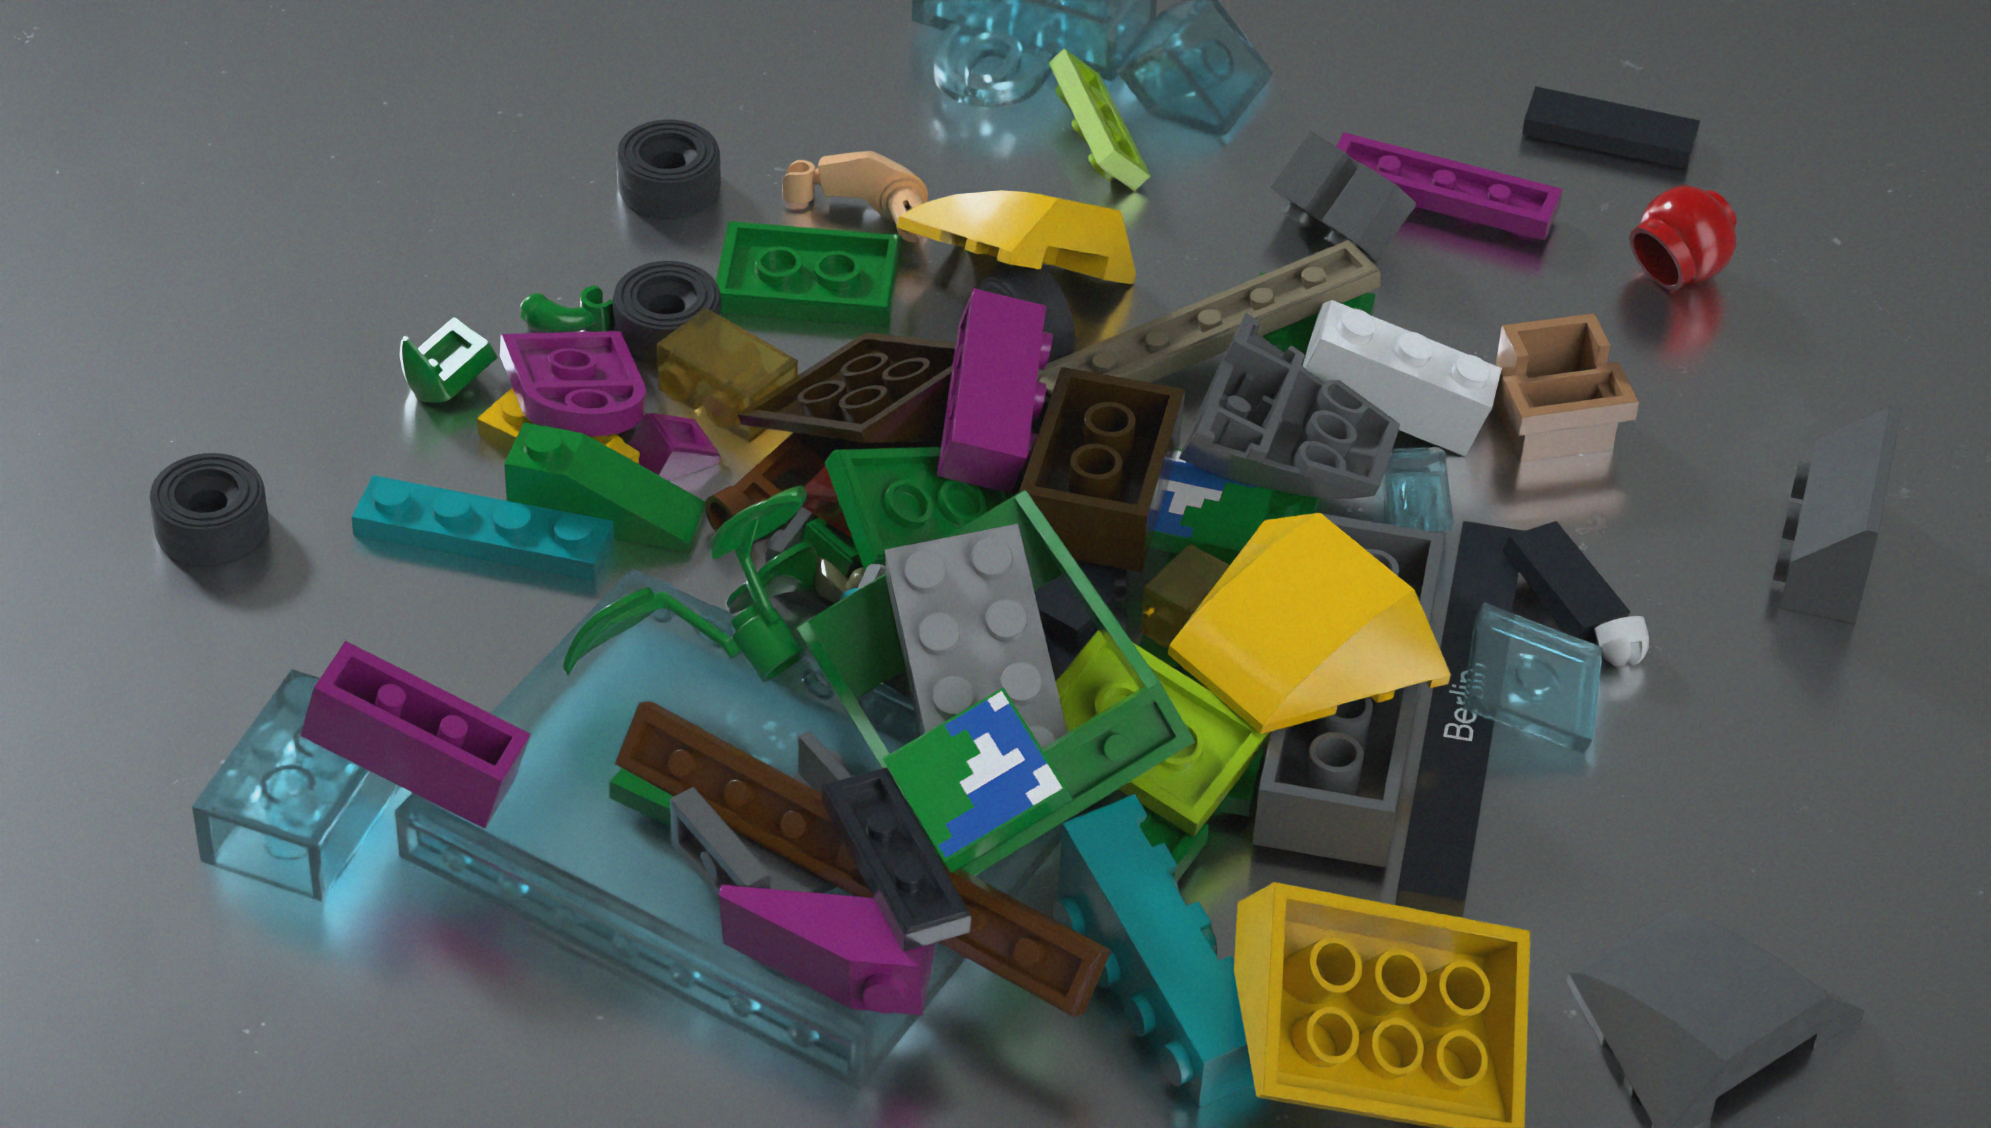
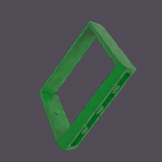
(861, 649)

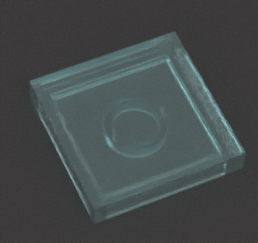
(1533, 678)

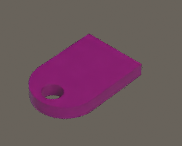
(575, 380)

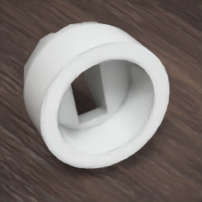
(1623, 640)

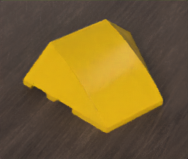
(1029, 231)
(1307, 627)

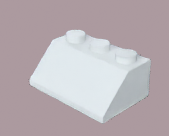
(1412, 379)

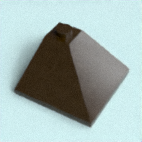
(865, 393)

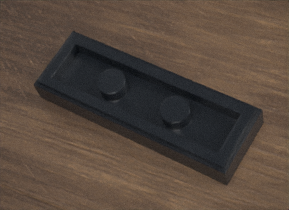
(1611, 127)
(895, 859)

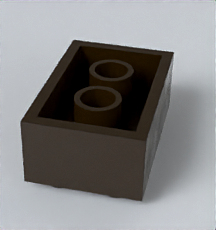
(1105, 464)

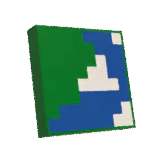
(1209, 512)
(977, 779)

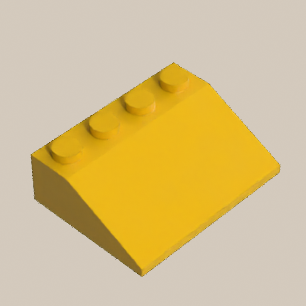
(1383, 1008)

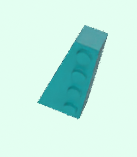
(1160, 949)

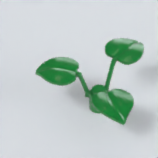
(759, 628)

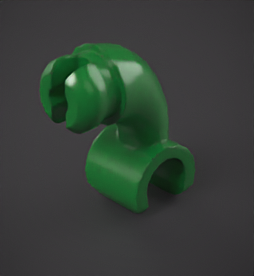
(549, 317)

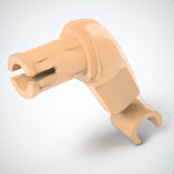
(864, 175)

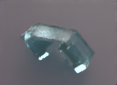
(1417, 490)

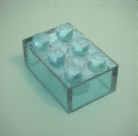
(286, 804)

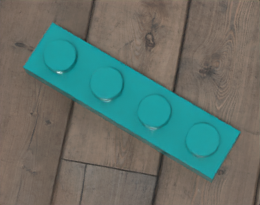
(483, 528)

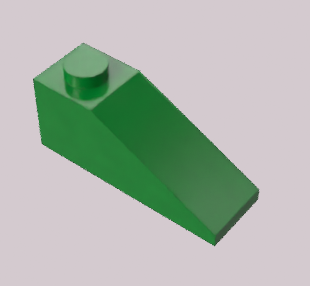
(589, 479)

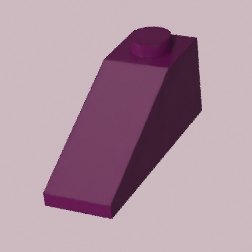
(828, 945)

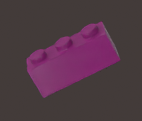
(994, 391)
(414, 734)

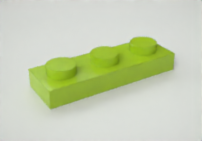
(1098, 121)

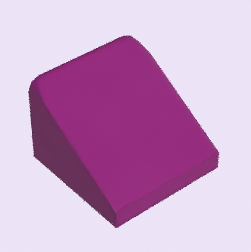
(673, 446)

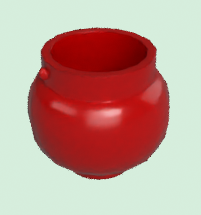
(1684, 236)

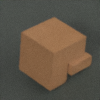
(1559, 389)

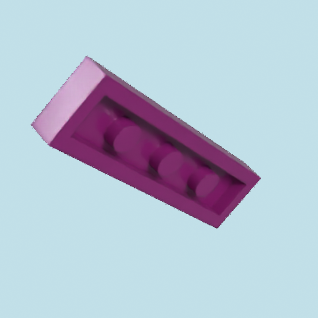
(1460, 188)

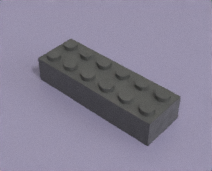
(1339, 778)

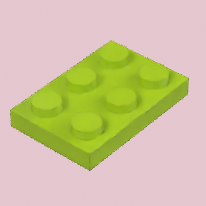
(1195, 779)

